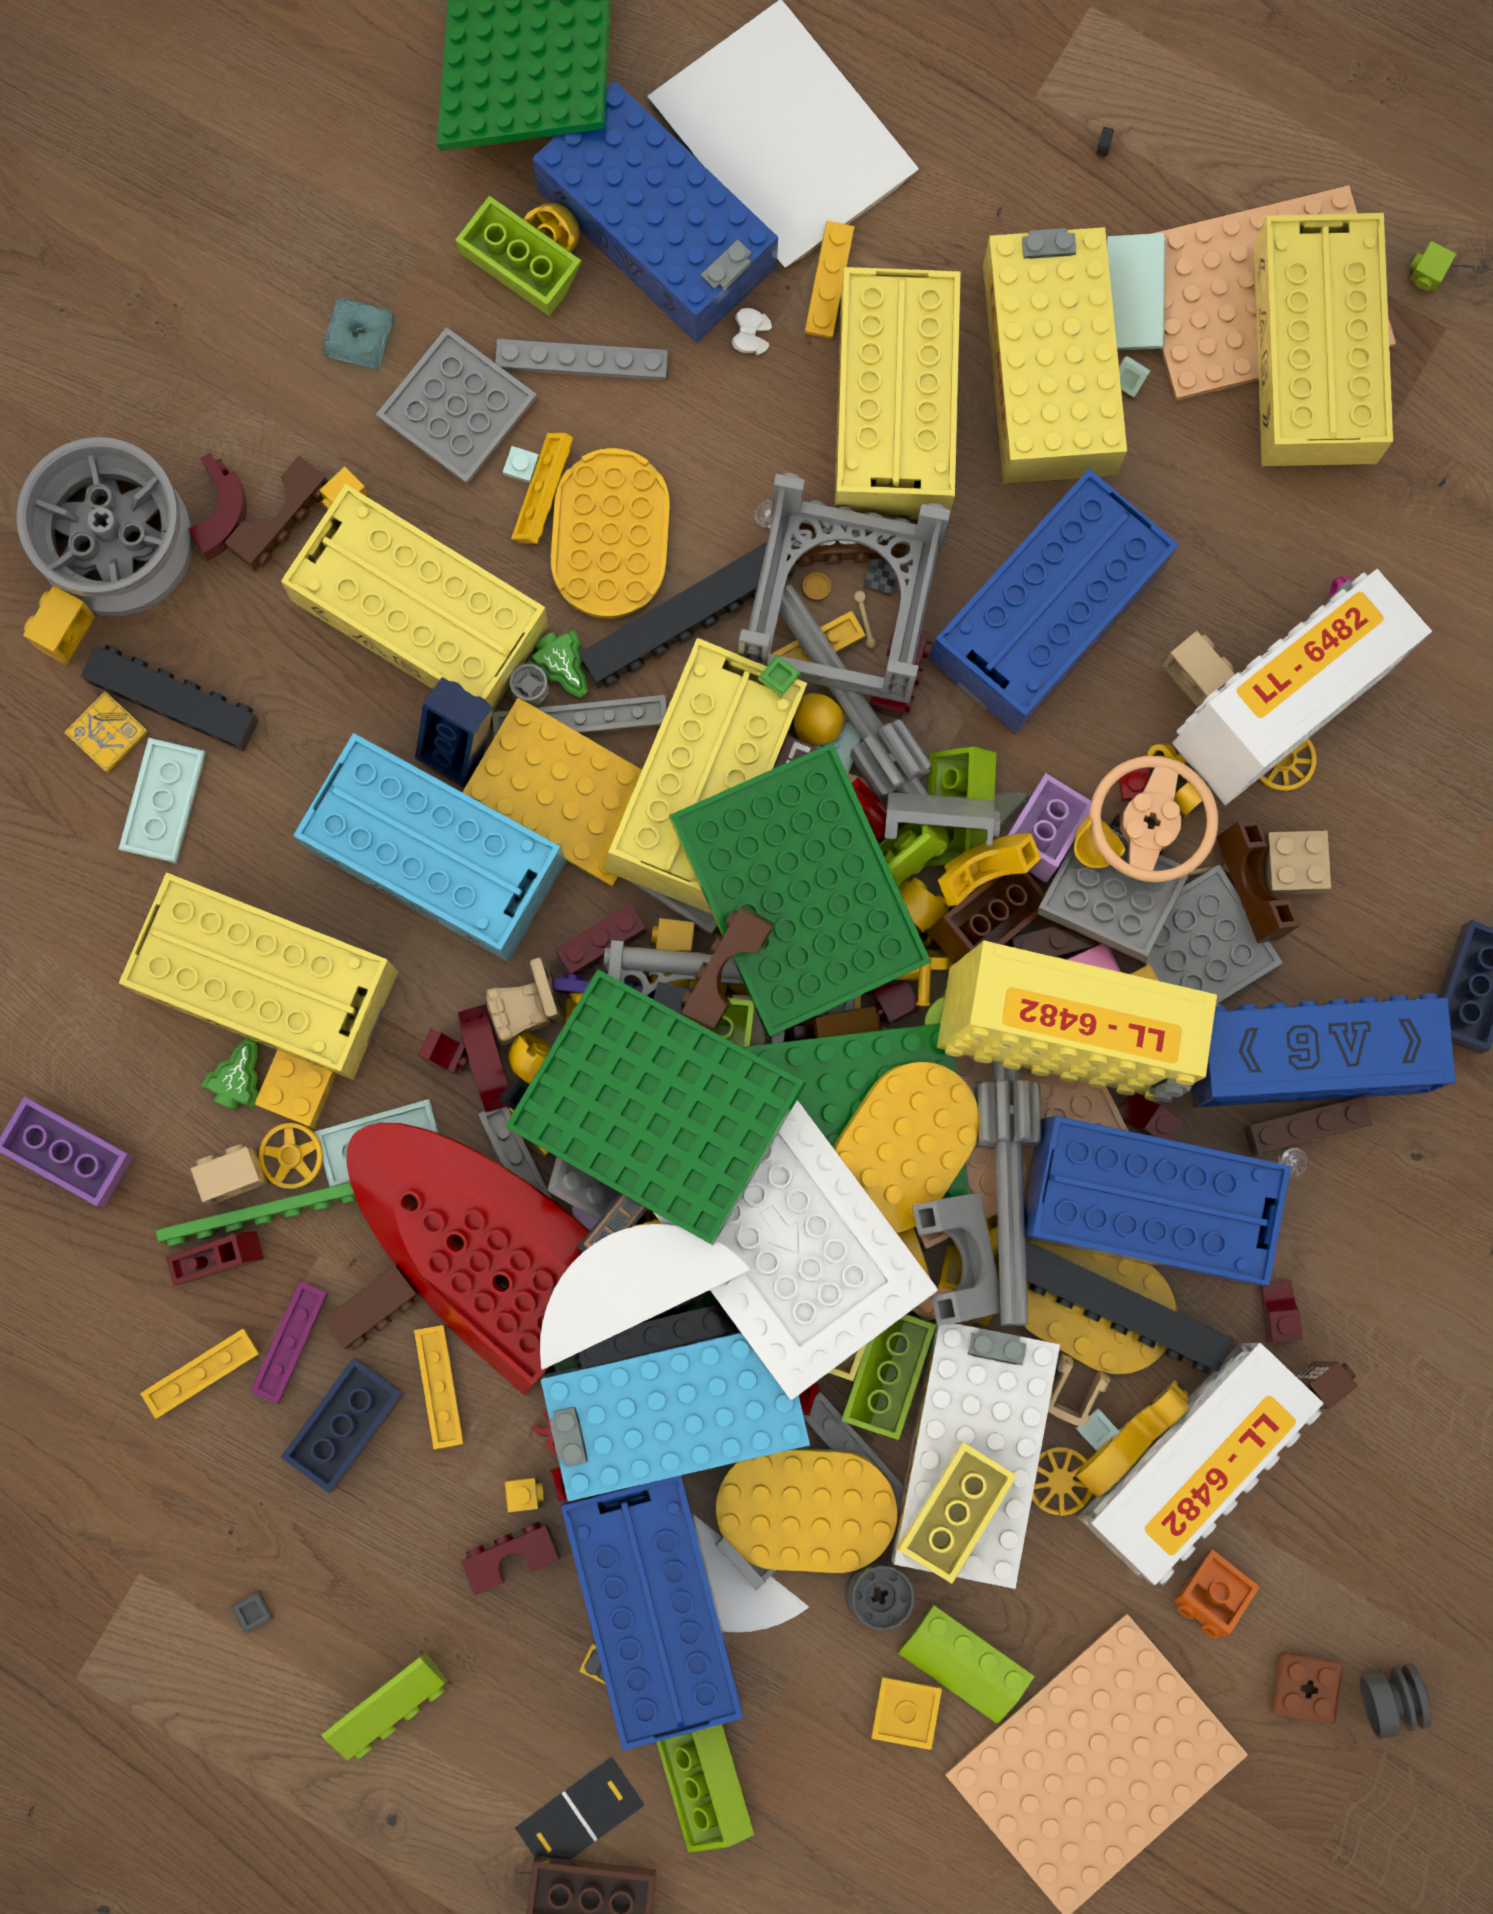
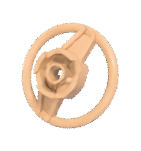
(1154, 803)

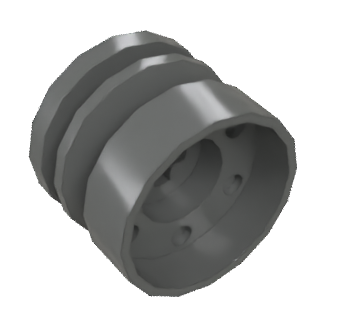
(896, 1600)
(1401, 1699)

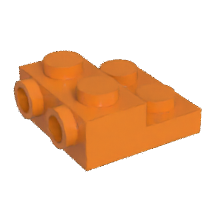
(1216, 1595)

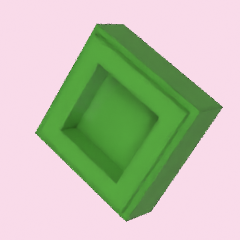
(779, 676)

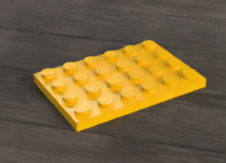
(556, 785)

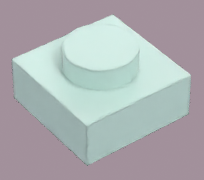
(1132, 376)
(520, 464)
(1097, 1429)

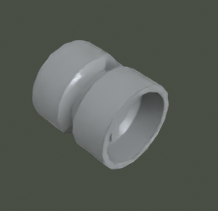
(530, 684)

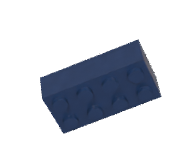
(453, 731)
(1470, 988)
(342, 1425)

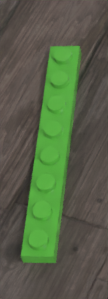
(260, 1214)

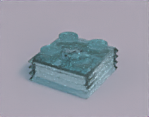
(368, 347)

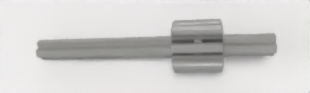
(889, 753)
(1007, 1123)

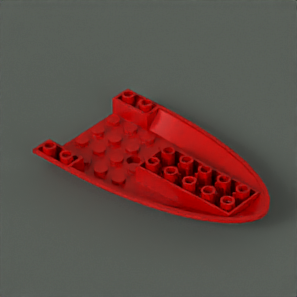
(504, 1229)

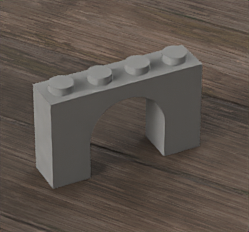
(966, 1224)

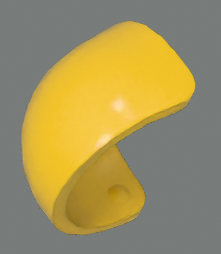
(818, 719)
(1087, 851)

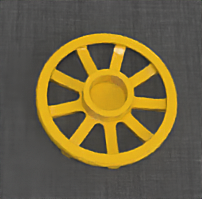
(1287, 764)
(1060, 1482)

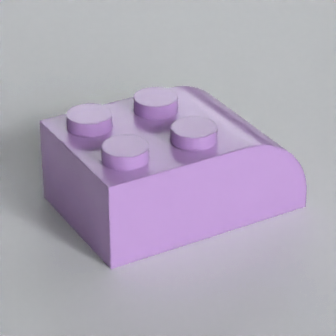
(1052, 818)

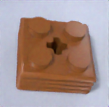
(1296, 1671)

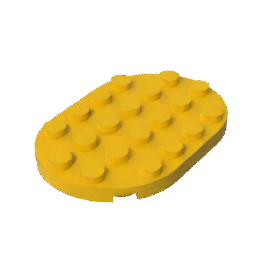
(610, 533)
(910, 1138)
(1092, 1341)
(807, 1510)

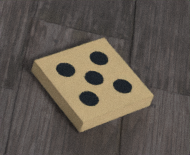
(549, 997)

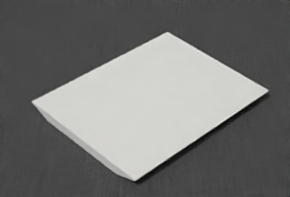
(784, 131)
(819, 1260)

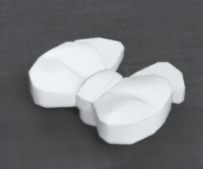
(749, 323)

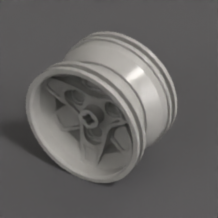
(98, 465)

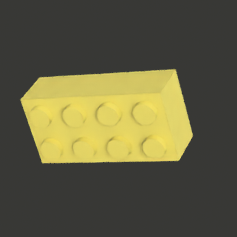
(956, 1512)

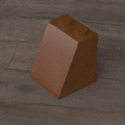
(836, 1023)

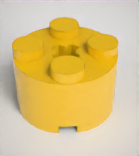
(923, 907)

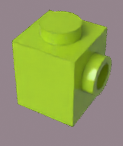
(1431, 266)

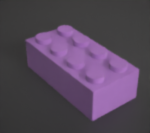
(64, 1152)

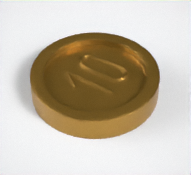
(816, 586)

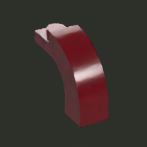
(228, 512)
(483, 1056)

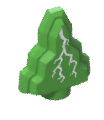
(561, 662)
(235, 1078)

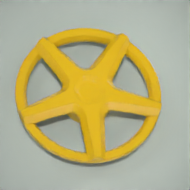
(291, 1155)

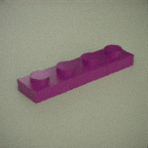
(289, 1342)

